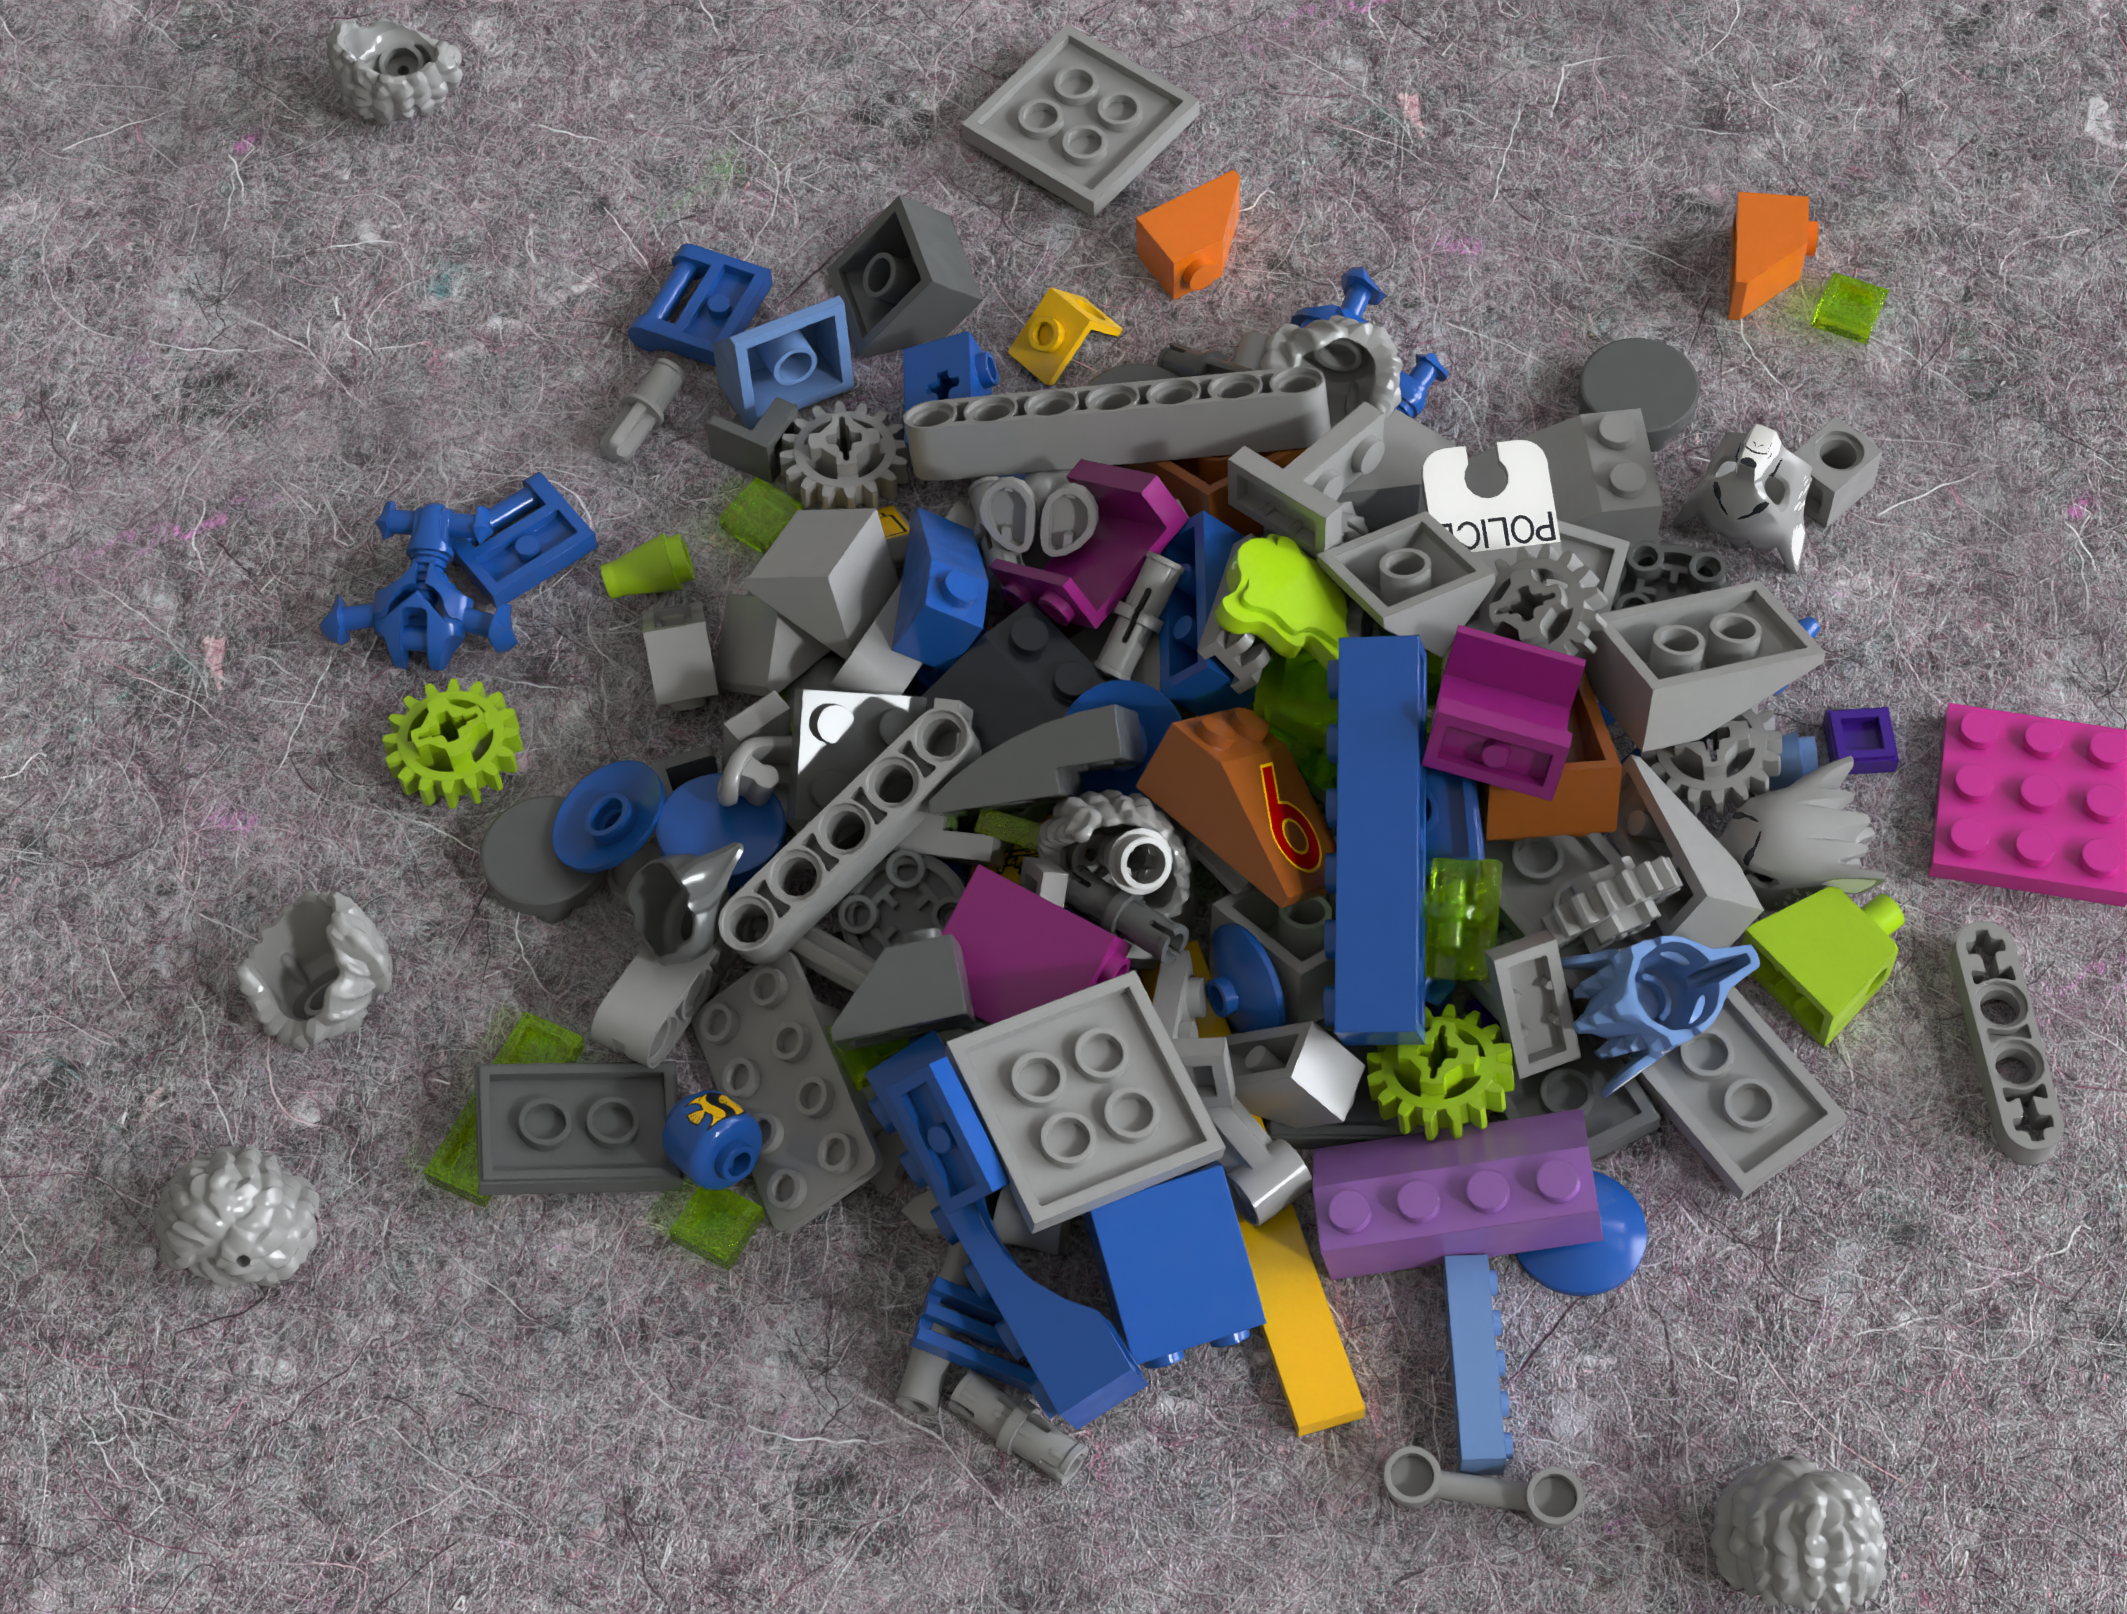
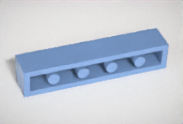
(1476, 1365)

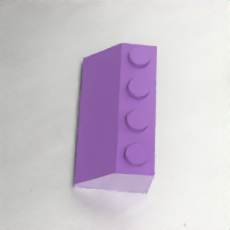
(1487, 1193)

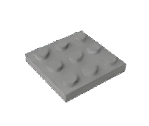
(1080, 120)
(1084, 1101)

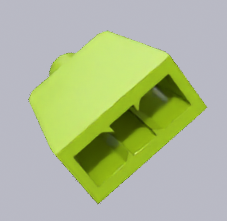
(1826, 957)

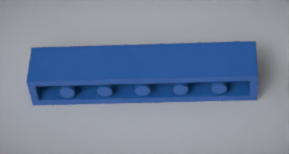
(1379, 841)

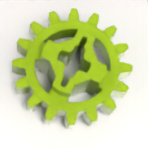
(453, 743)
(1446, 1079)

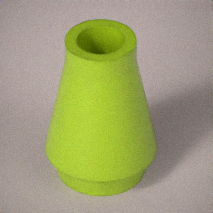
(650, 568)

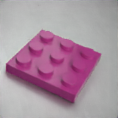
(2031, 805)

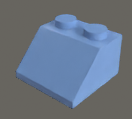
(790, 358)

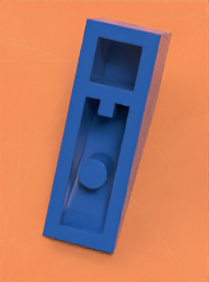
(940, 592)

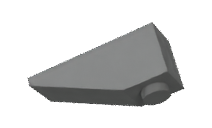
(1716, 895)

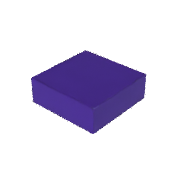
(1863, 735)

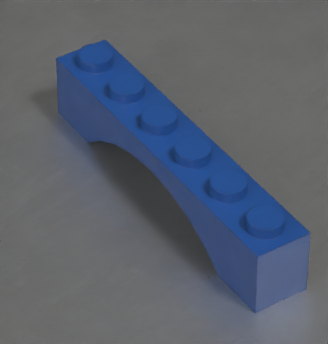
(1071, 1347)

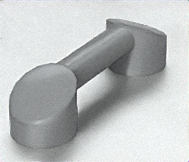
(1549, 1499)

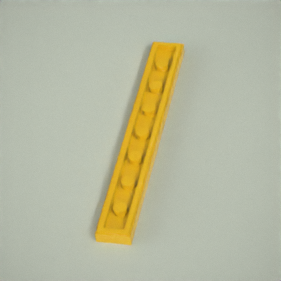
(1297, 1314)

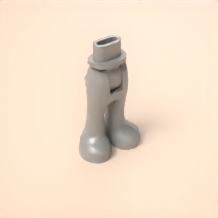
(1014, 508)

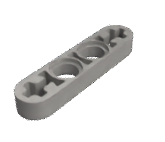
(2014, 1040)

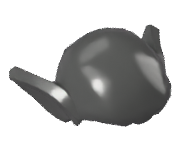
(680, 902)

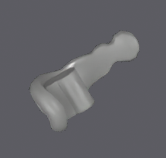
(750, 770)

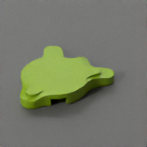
(1283, 599)

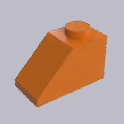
(1191, 235)
(1767, 248)

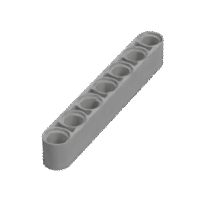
(1117, 423)

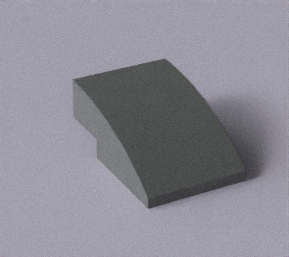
(1043, 763)

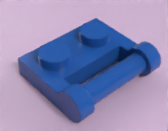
(717, 309)
(529, 548)

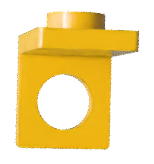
(1057, 332)

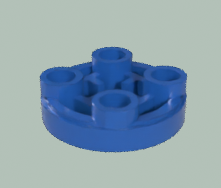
(699, 825)

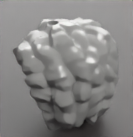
(372, 63)
(1353, 356)
(1087, 819)
(315, 970)
(233, 1208)
(1800, 1536)

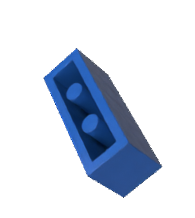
(1185, 675)

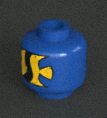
(712, 1139)

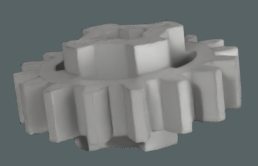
(873, 451)
(1539, 614)
(1744, 761)
(1611, 903)

